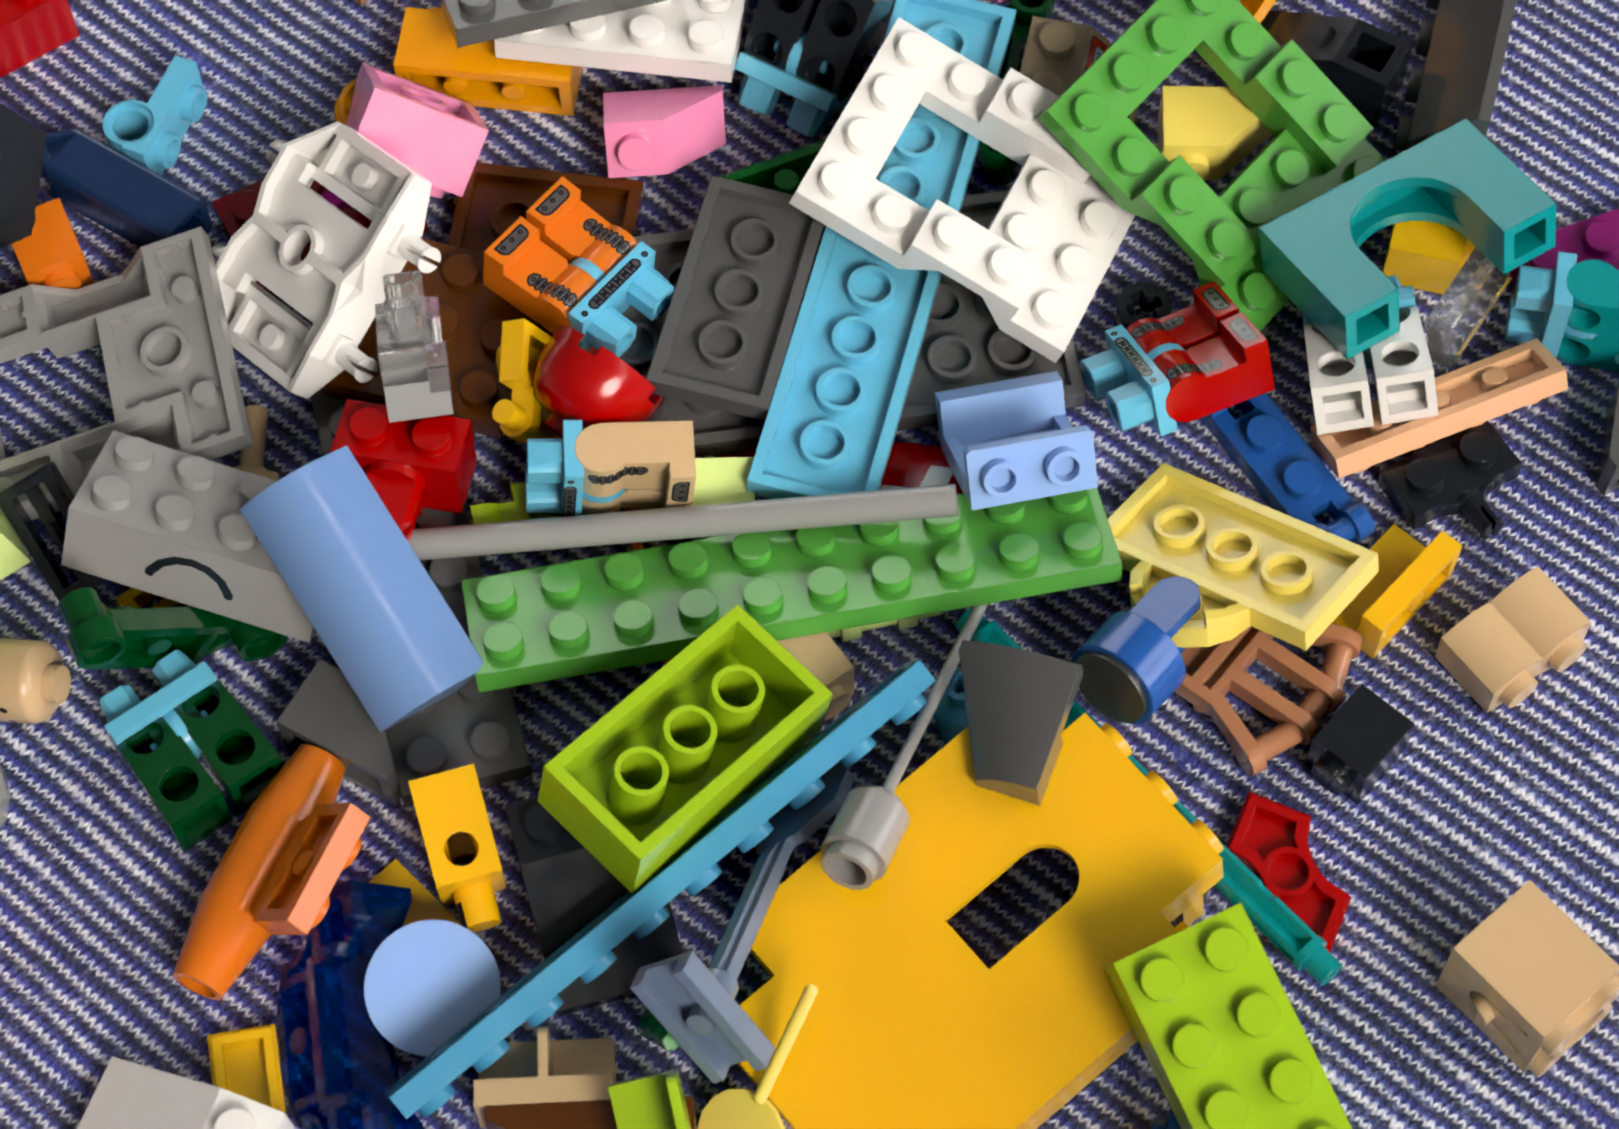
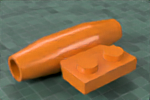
(272, 872)

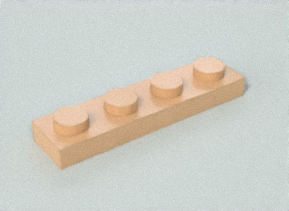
(1464, 400)

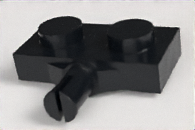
(1453, 479)

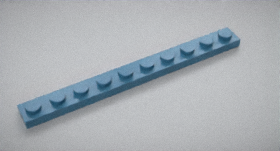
(640, 913)

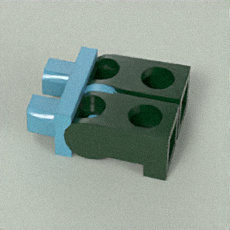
(175, 728)

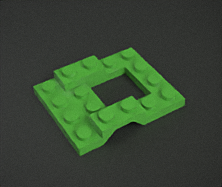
(1313, 147)

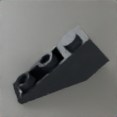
(1352, 54)

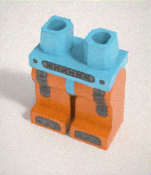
(576, 271)

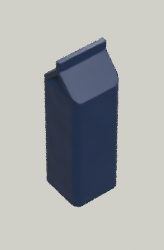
(119, 190)

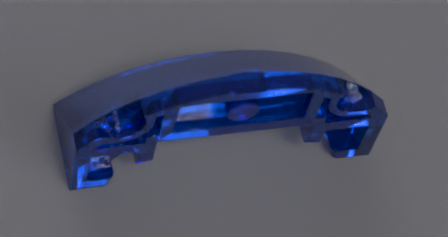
(328, 1046)

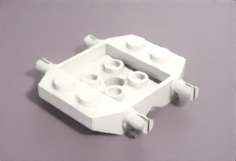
(345, 260)

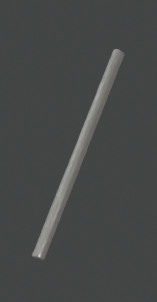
(685, 522)

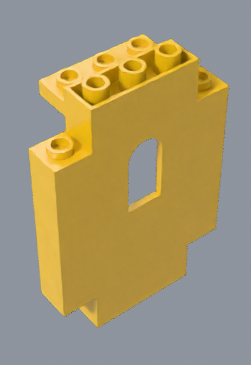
(907, 1012)

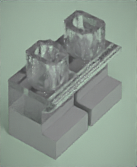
(412, 350)

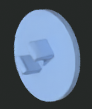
(429, 984)

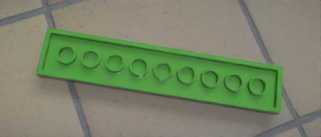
(791, 582)

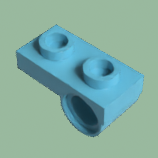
(160, 121)

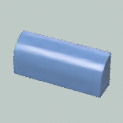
(363, 588)

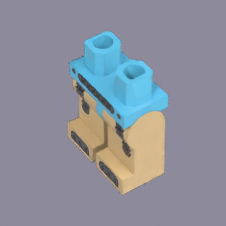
(611, 468)

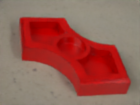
(1276, 849)

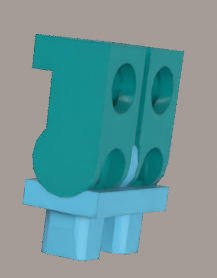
(1569, 311)

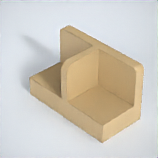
(547, 1073)

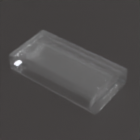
(1464, 308)

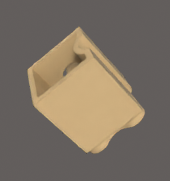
(1531, 980)

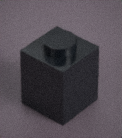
(1358, 745)

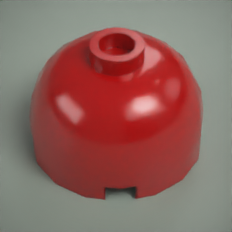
(589, 384)

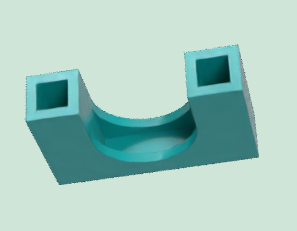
(1445, 180)

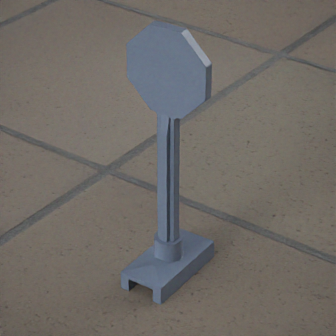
(699, 1001)

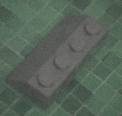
(1460, 68)

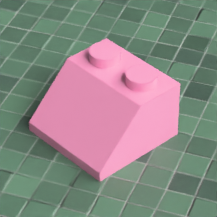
(419, 127)

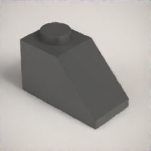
(333, 718)

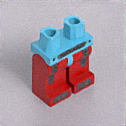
(1180, 364)

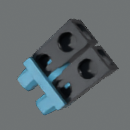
(809, 53)

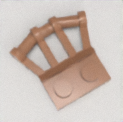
(1223, 668)

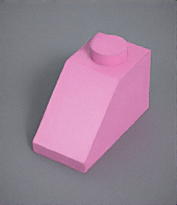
(661, 129)

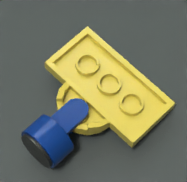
(1201, 576)

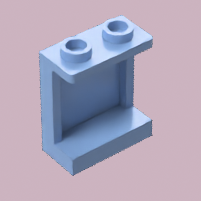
(1014, 441)

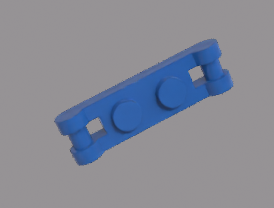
(1287, 468)

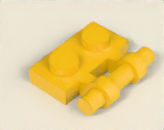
(515, 361)

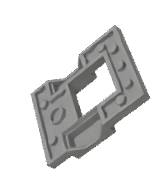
(161, 353)

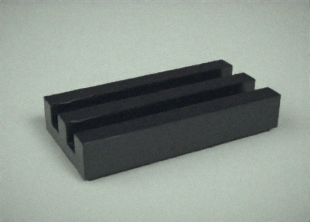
(30, 536)

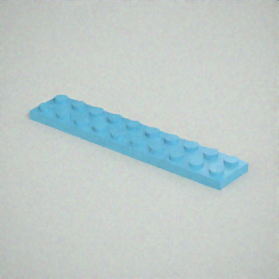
(863, 316)

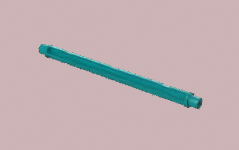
(1238, 882)

